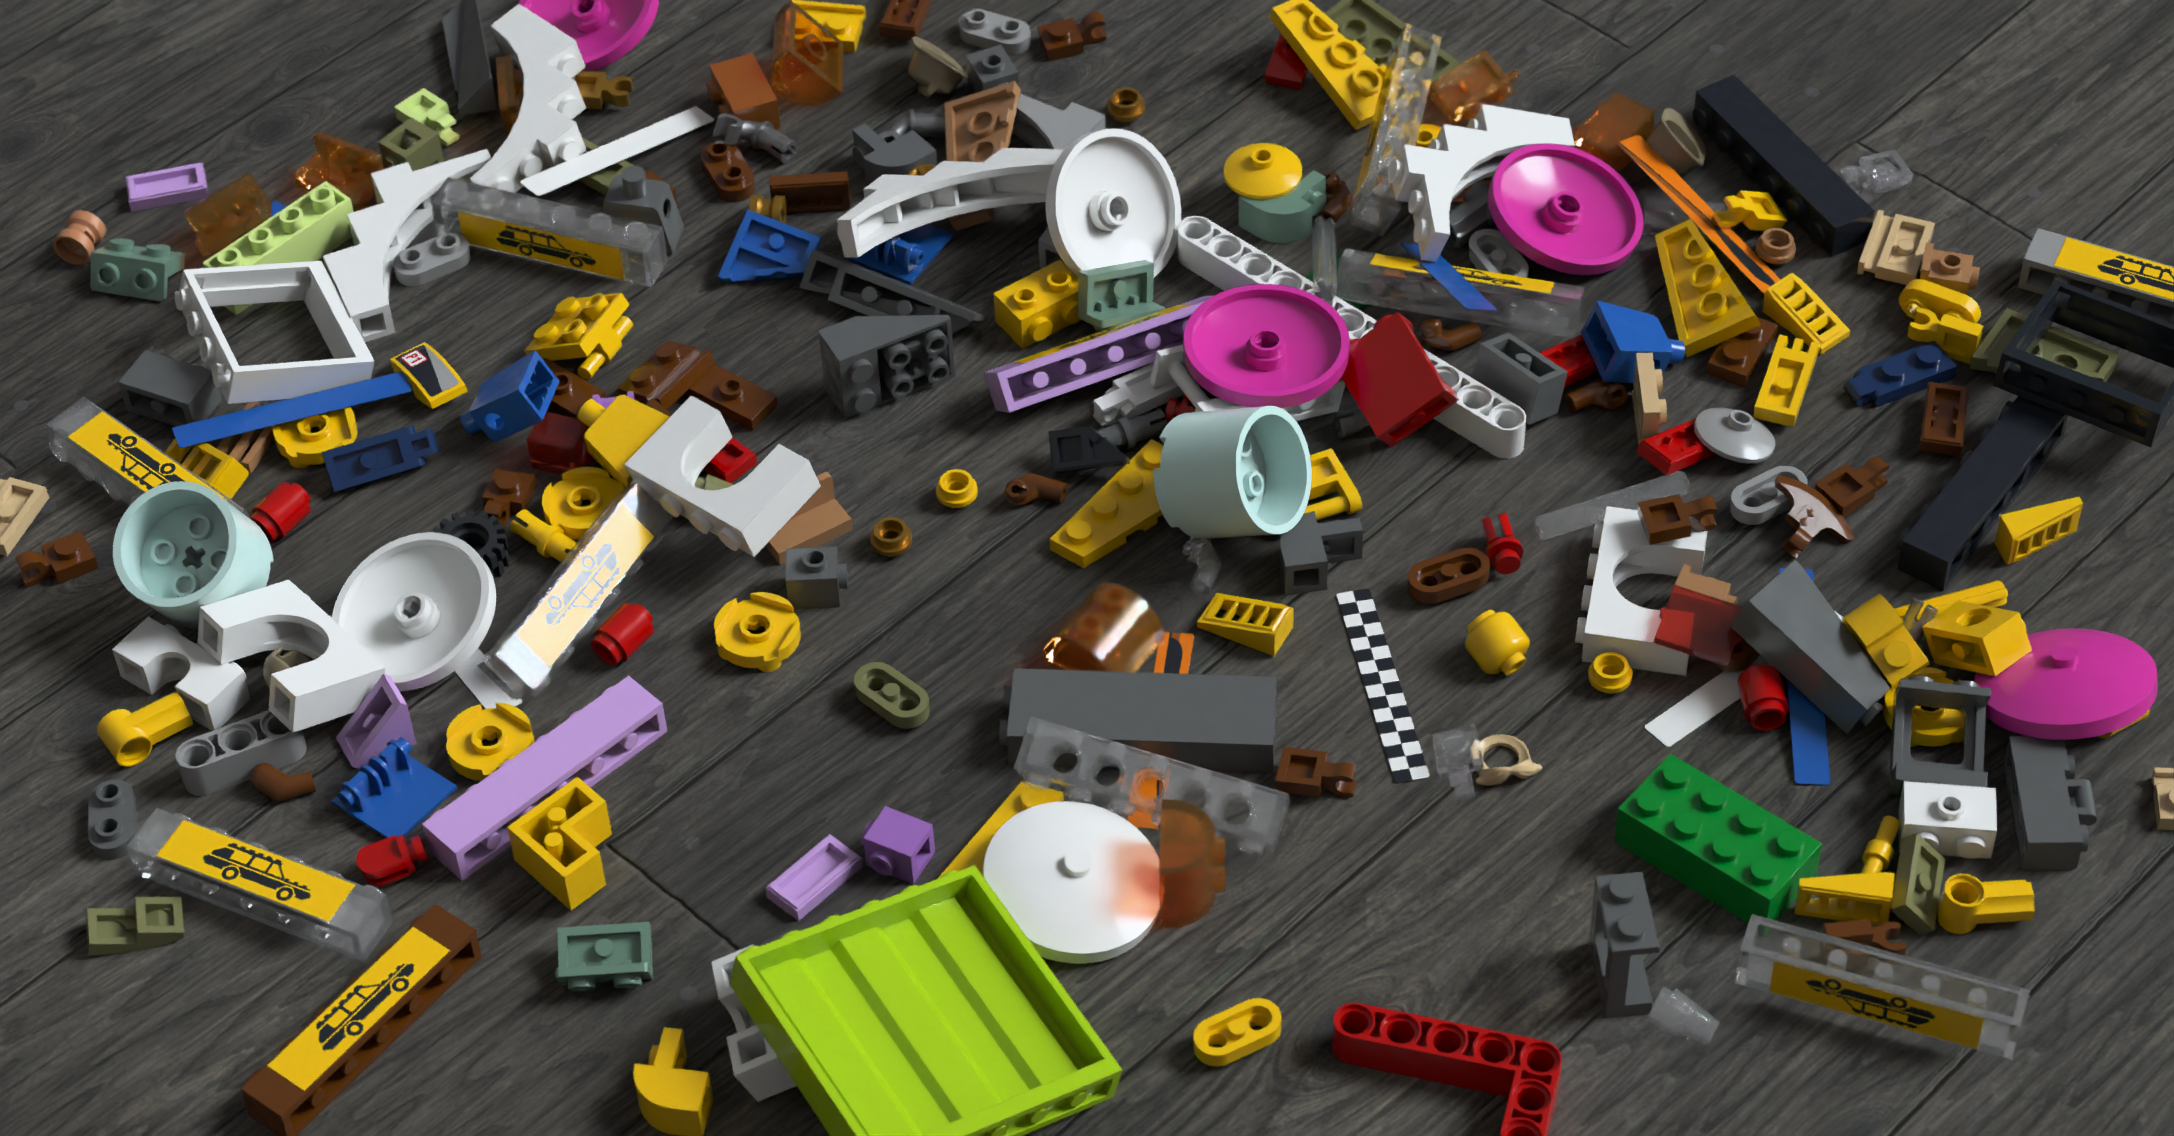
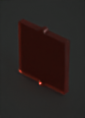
(1698, 625)

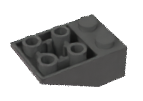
(884, 358)

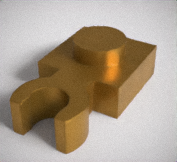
(597, 89)

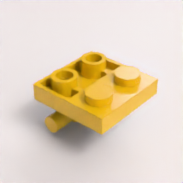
(584, 328)

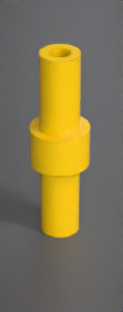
(1880, 850)

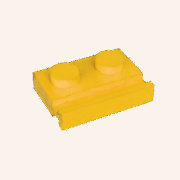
(840, 19)

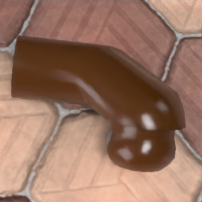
(1337, 197)
(1034, 487)
(278, 785)

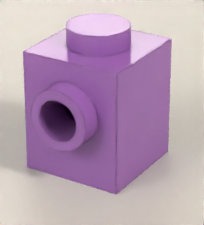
(898, 845)

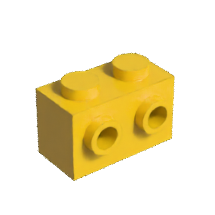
(1038, 304)

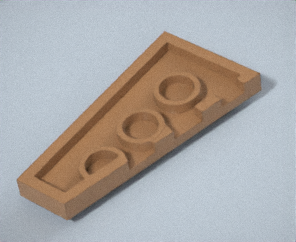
(977, 130)

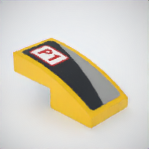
(429, 375)

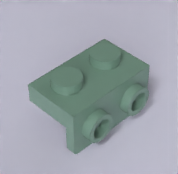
(133, 269)
(1116, 294)
(604, 955)

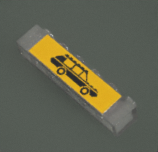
(1393, 125)
(551, 232)
(1409, 287)
(115, 454)
(575, 592)
(261, 884)
(1882, 986)

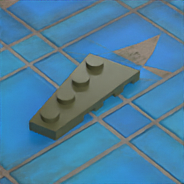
(1378, 32)

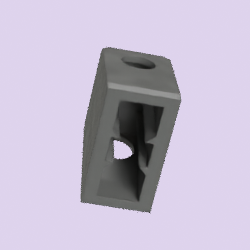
(645, 201)

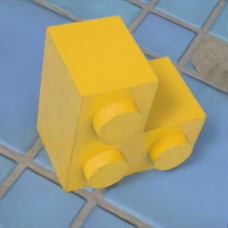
(559, 842)

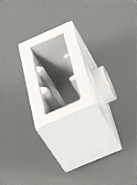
(1950, 818)

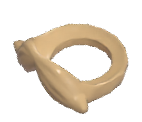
(1497, 775)

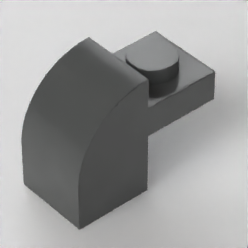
(890, 158)
(1313, 545)

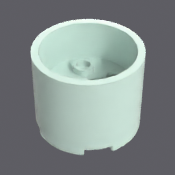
(1233, 472)
(169, 535)

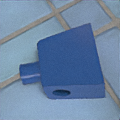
(1619, 333)
(512, 399)

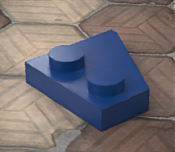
(767, 251)

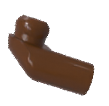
(1449, 340)
(1597, 394)

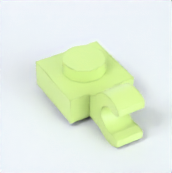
(429, 111)

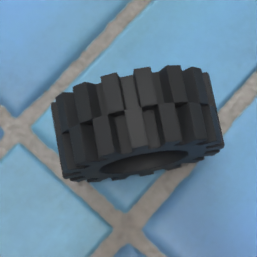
(480, 532)

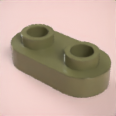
(899, 699)

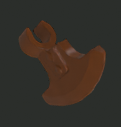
(1810, 515)

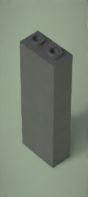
(1185, 717)

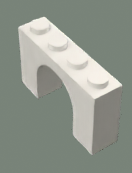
(740, 515)
(289, 619)
(1612, 620)

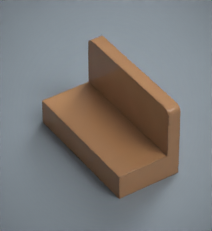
(813, 524)

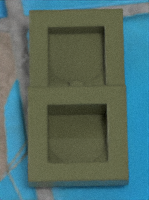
(124, 930)

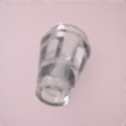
(1682, 1017)

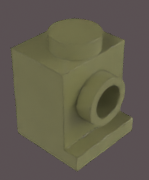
(412, 144)

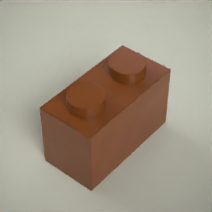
(743, 90)

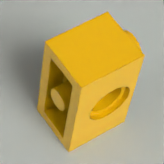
(1977, 638)

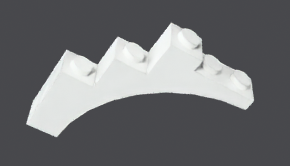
(551, 99)
(1460, 158)
(950, 189)
(384, 230)

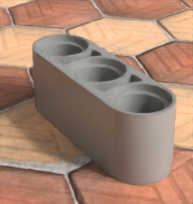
(231, 753)

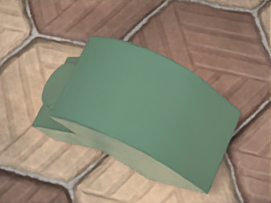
(1285, 217)

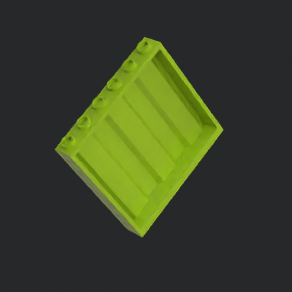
(925, 1018)

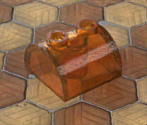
(805, 58)
(1106, 632)
(1188, 864)

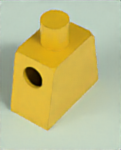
(618, 432)

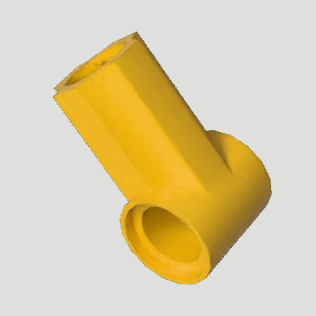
(132, 734)
(1973, 902)

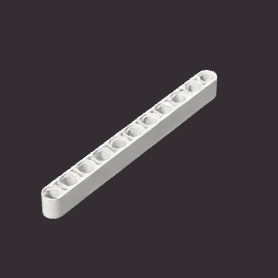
(1231, 263)

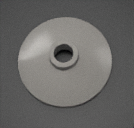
(1734, 435)

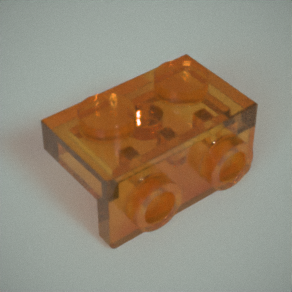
(1471, 85)
(342, 166)
(228, 214)

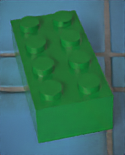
(1716, 841)

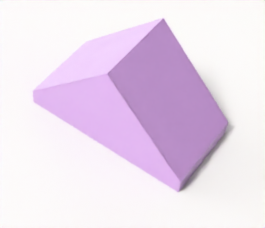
(375, 722)

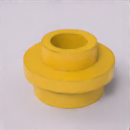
(956, 489)
(1610, 673)

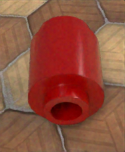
(281, 510)
(622, 633)
(1763, 697)

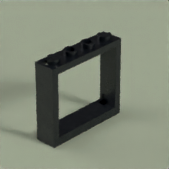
(2076, 392)

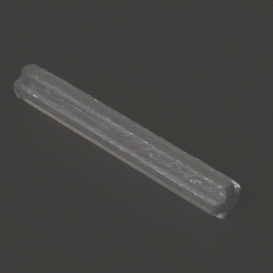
(1324, 258)
(1593, 510)

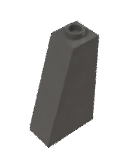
(1812, 648)

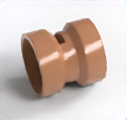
(83, 232)

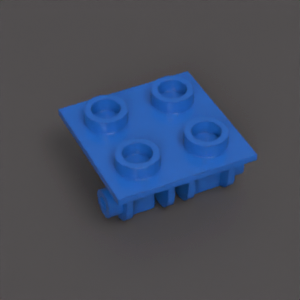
(906, 254)
(393, 791)

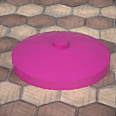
(601, 27)
(1565, 209)
(1266, 346)
(2072, 686)

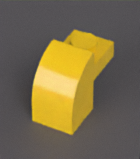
(1885, 640)
(669, 1095)

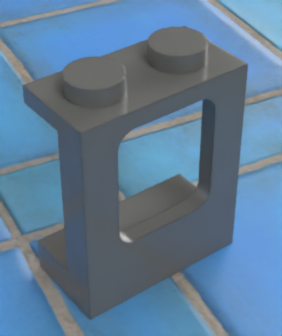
(1959, 695)
(1618, 937)

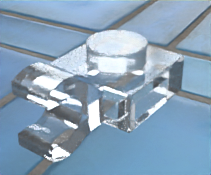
(1879, 171)
(1457, 756)

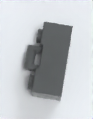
(2039, 787)

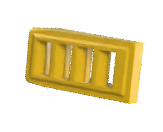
(1793, 293)
(225, 476)
(2035, 528)
(1266, 638)
(1847, 897)

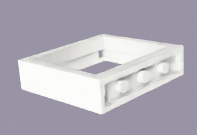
(268, 284)

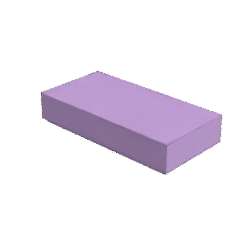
(167, 187)
(814, 877)

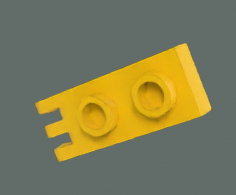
(1785, 382)

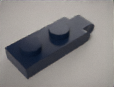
(1900, 375)
(378, 456)

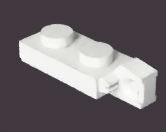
(1132, 397)

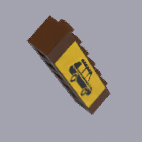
(361, 1022)

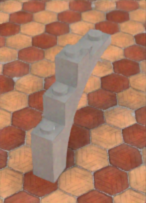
(1052, 128)

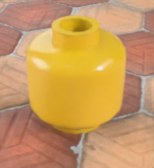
(1497, 643)

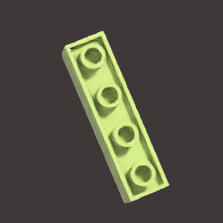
(295, 234)

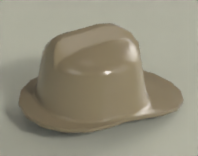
(934, 69)
(1677, 142)

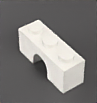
(160, 654)
(750, 1053)

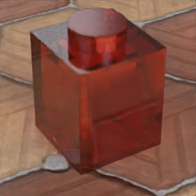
(558, 444)

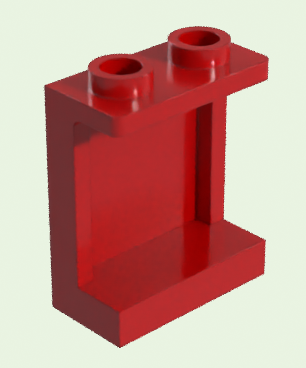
(1395, 380)

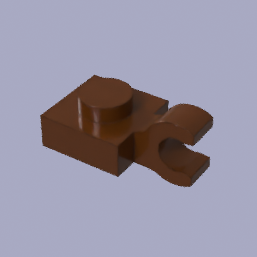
(1068, 39)
(1853, 488)
(508, 494)
(1672, 519)
(60, 558)
(1308, 771)
(1863, 933)

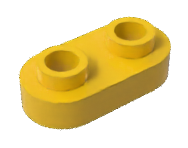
(1938, 299)
(1235, 1033)

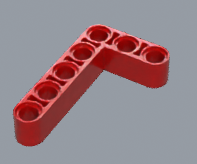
(1465, 1065)

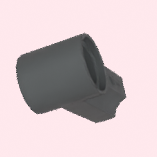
(1470, 216)

